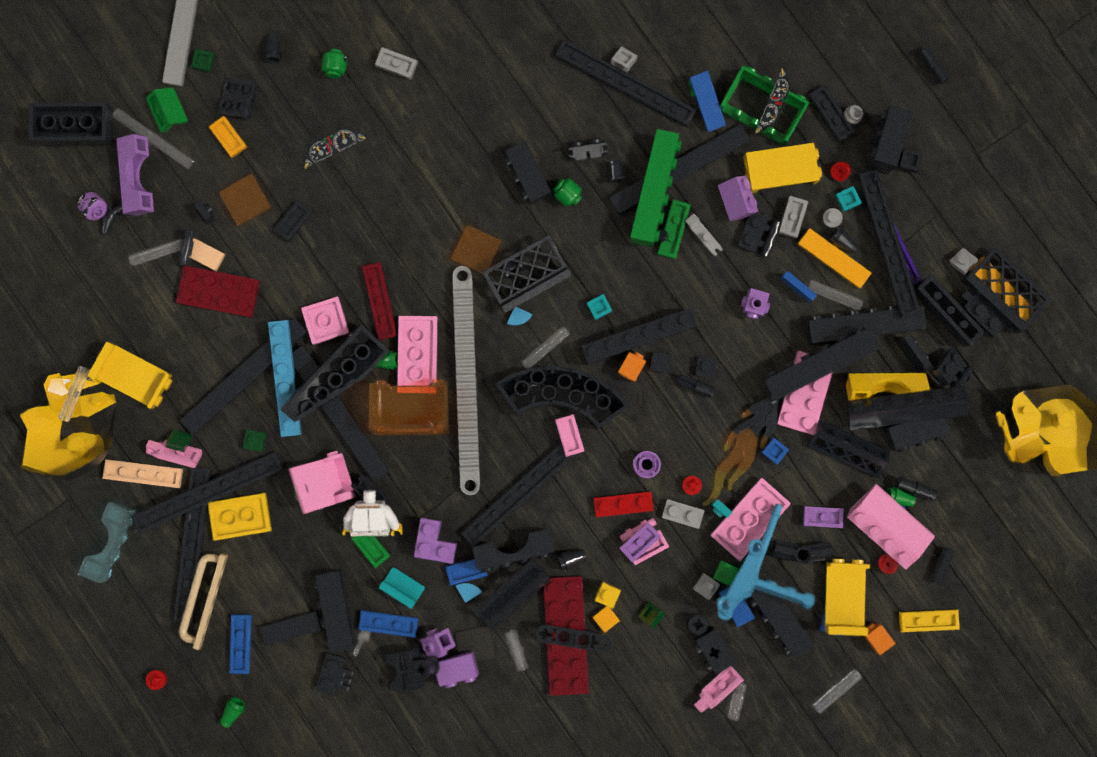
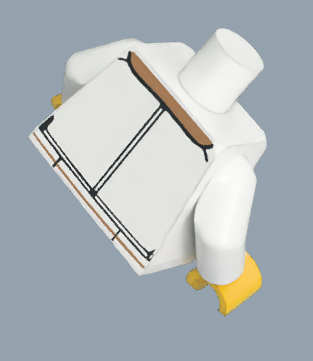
(370, 518)

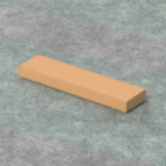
(142, 473)

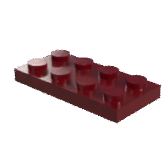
(218, 291)

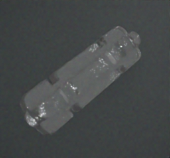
(737, 701)

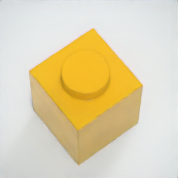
(607, 594)

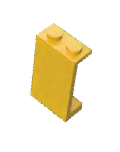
(782, 166)
(131, 375)
(845, 597)

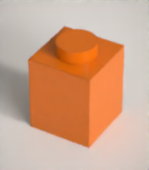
(632, 366)
(878, 638)

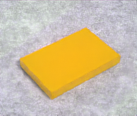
(239, 516)

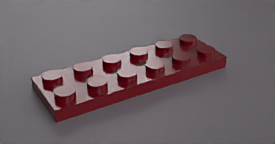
(566, 608)

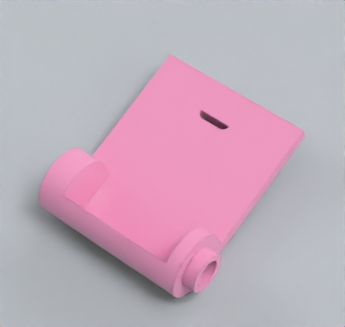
(322, 482)

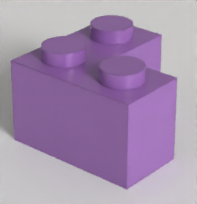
(428, 544)

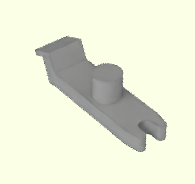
(703, 234)

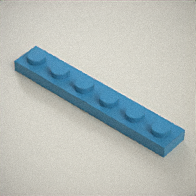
(283, 373)

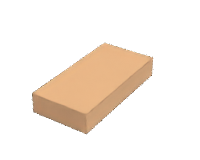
(206, 255)

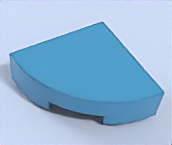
(518, 317)
(468, 591)

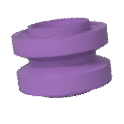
(637, 464)

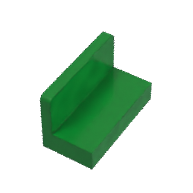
(166, 108)

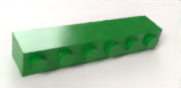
(654, 189)

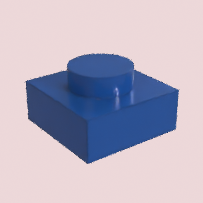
(775, 451)

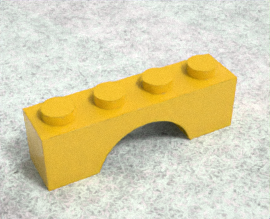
(868, 384)

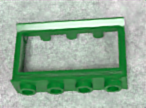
(765, 84)

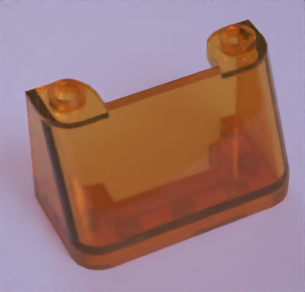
(409, 409)

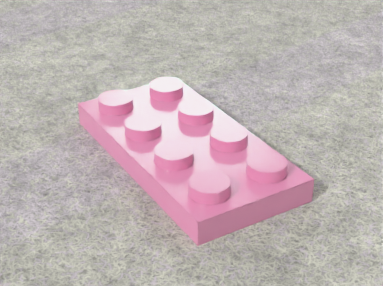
(417, 350)
(803, 407)
(749, 519)

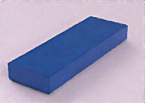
(707, 101)
(388, 623)
(240, 643)

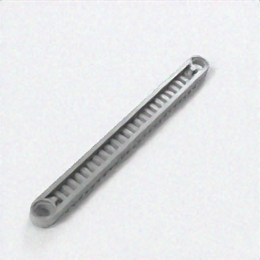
(466, 380)

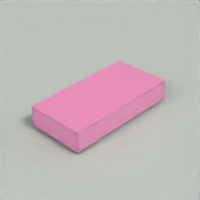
(569, 435)

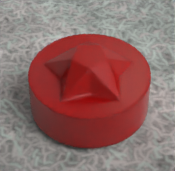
(840, 171)
(691, 485)
(887, 564)
(156, 679)

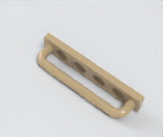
(198, 640)

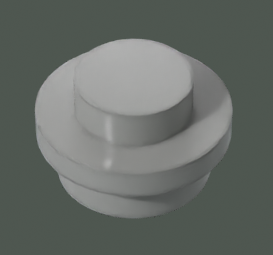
(853, 114)
(832, 217)

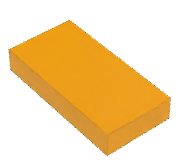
(228, 136)

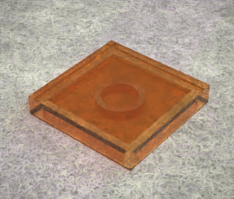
(245, 199)
(476, 249)

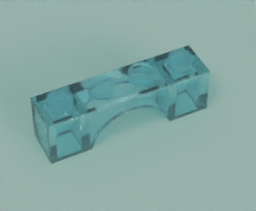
(117, 520)

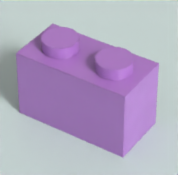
(738, 198)
(457, 669)

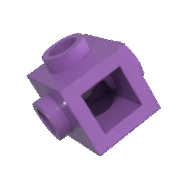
(760, 299)
(437, 642)

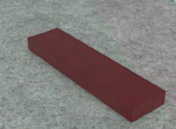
(379, 301)

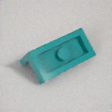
(402, 587)

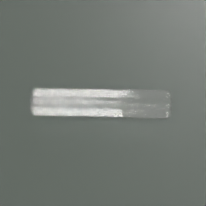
(155, 252)
(835, 295)
(544, 348)
(73, 394)
(837, 691)

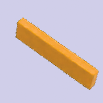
(834, 258)
(996, 288)

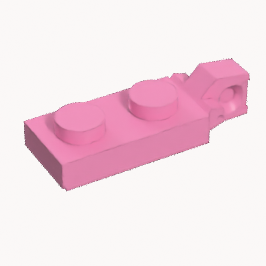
(188, 458)
(718, 689)

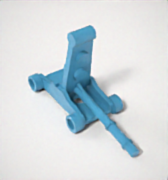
(748, 576)

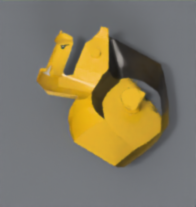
(1054, 423)
(72, 447)

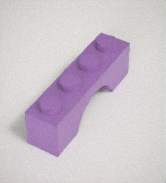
(131, 154)

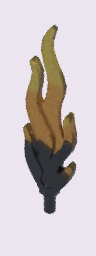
(745, 447)

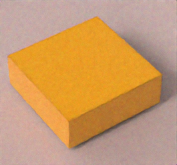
(606, 618)

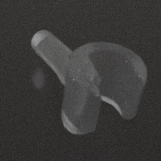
(364, 636)

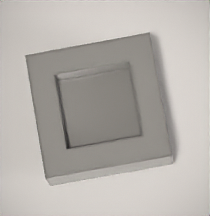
(624, 59)
(963, 261)
(706, 586)

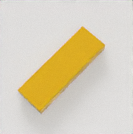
(929, 620)

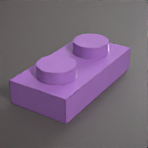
(823, 517)
(640, 542)

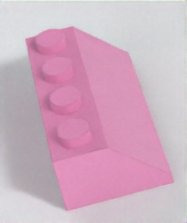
(890, 526)

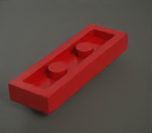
(623, 504)

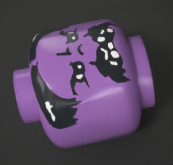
(92, 206)

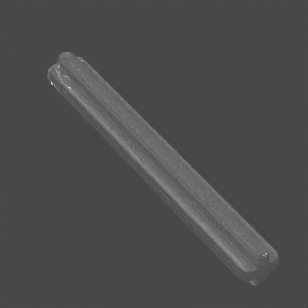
(153, 138)

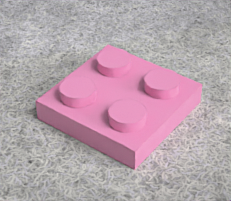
(325, 320)

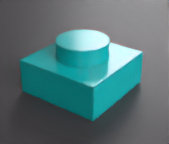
(848, 199)
(599, 307)
(720, 509)

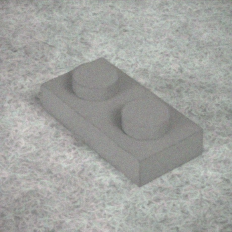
(396, 63)
(793, 217)
(682, 514)

